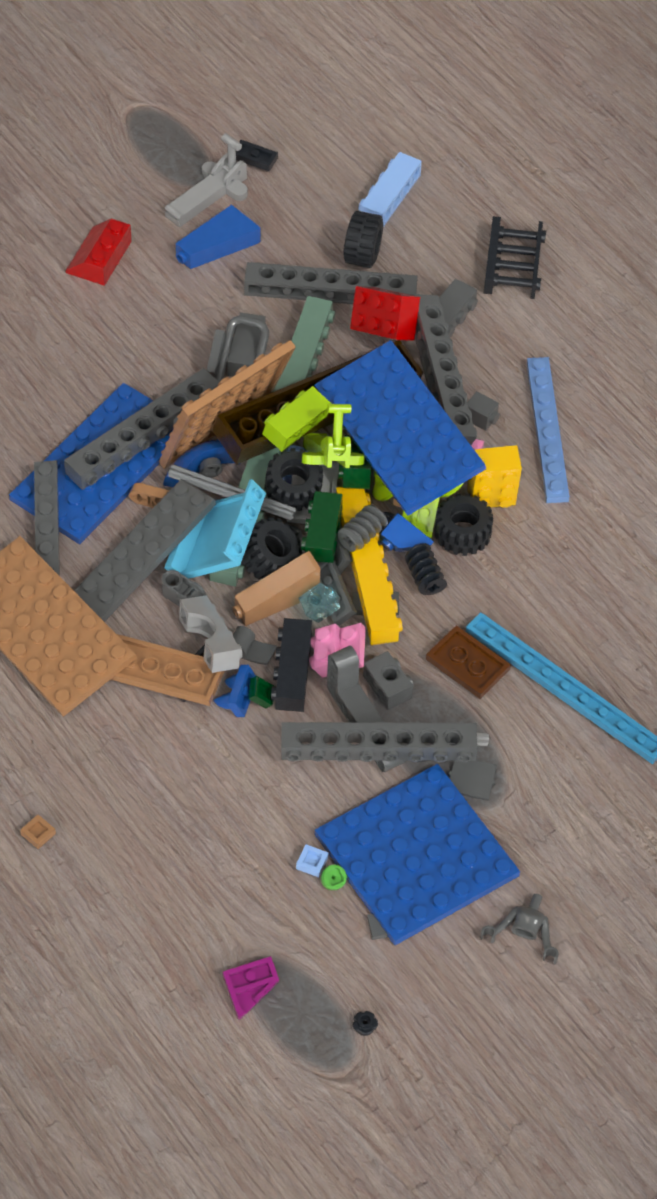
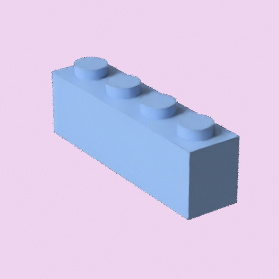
(392, 186)

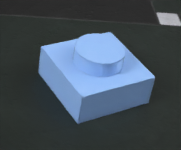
(312, 860)

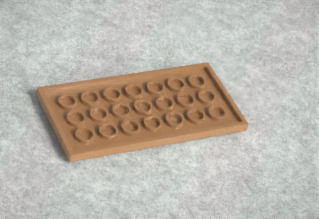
(53, 632)

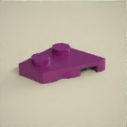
(250, 984)

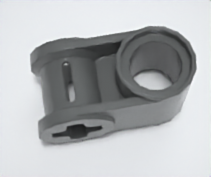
(182, 588)

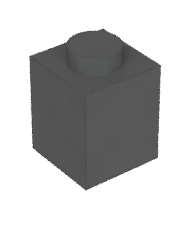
(483, 410)

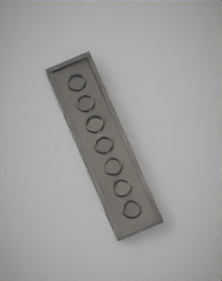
(144, 548)

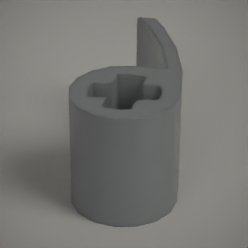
(251, 649)

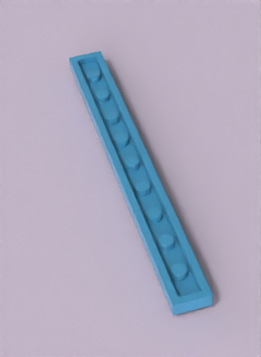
(564, 686)

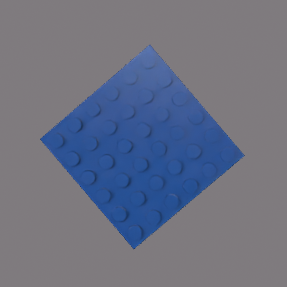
(417, 854)

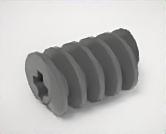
(362, 528)

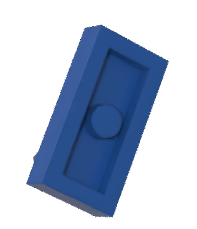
(238, 698)

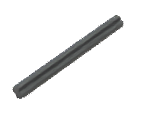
(227, 490)

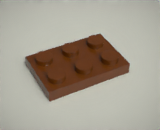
(468, 662)

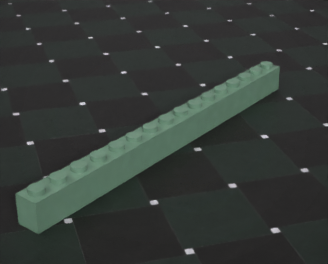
(308, 339)

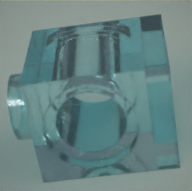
(319, 602)

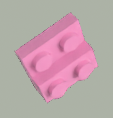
(333, 638)

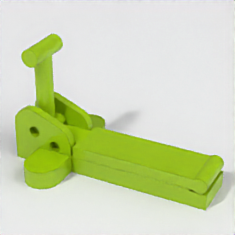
(324, 449)

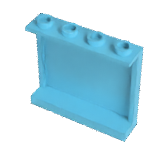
(220, 536)

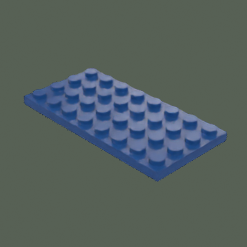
(401, 428)
(87, 508)

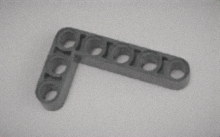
(350, 697)

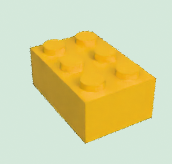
(500, 480)

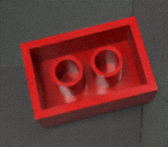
(385, 313)

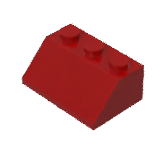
(101, 251)

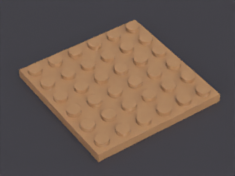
(249, 383)

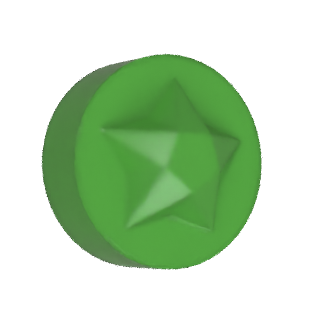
(333, 877)

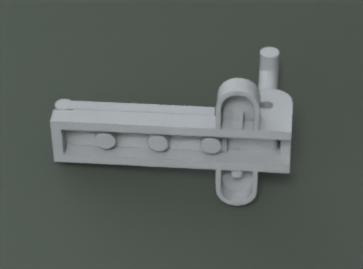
(218, 180)

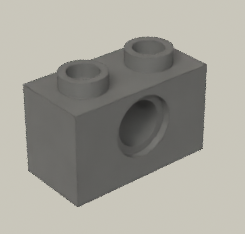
(390, 692)

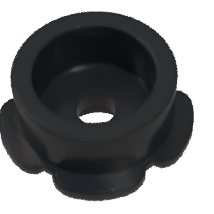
(365, 1029)

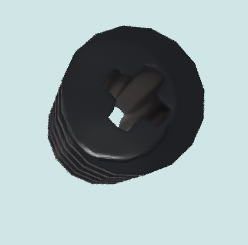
(425, 569)

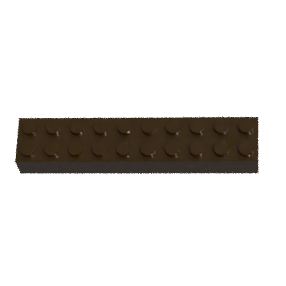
(243, 426)

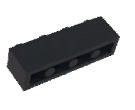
(293, 665)

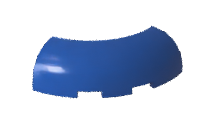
(193, 457)

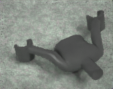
(526, 925)

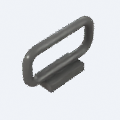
(223, 340)

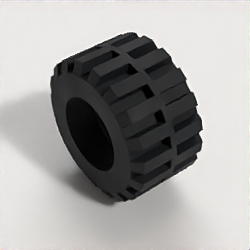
(363, 239)
(291, 464)
(459, 538)
(279, 539)

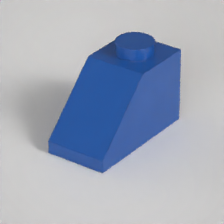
(402, 535)

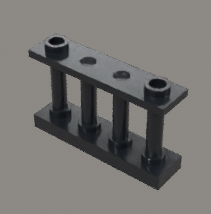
(494, 262)

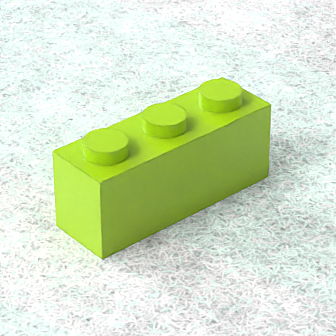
(296, 418)

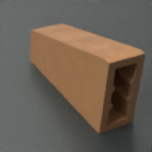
(277, 590)

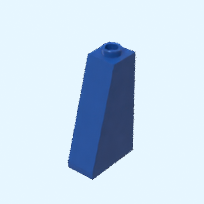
(217, 238)

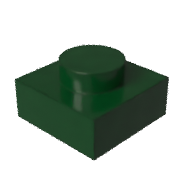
(260, 692)

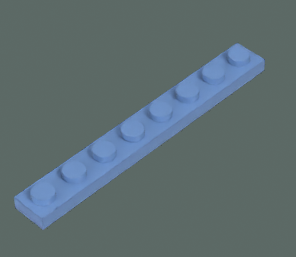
(547, 430)

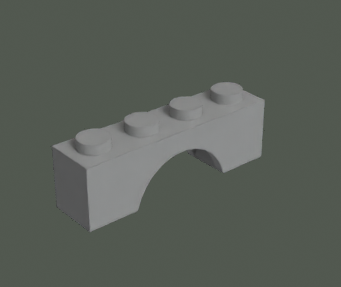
(220, 648)

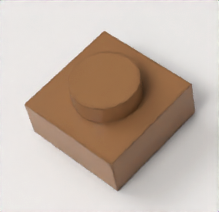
(38, 831)

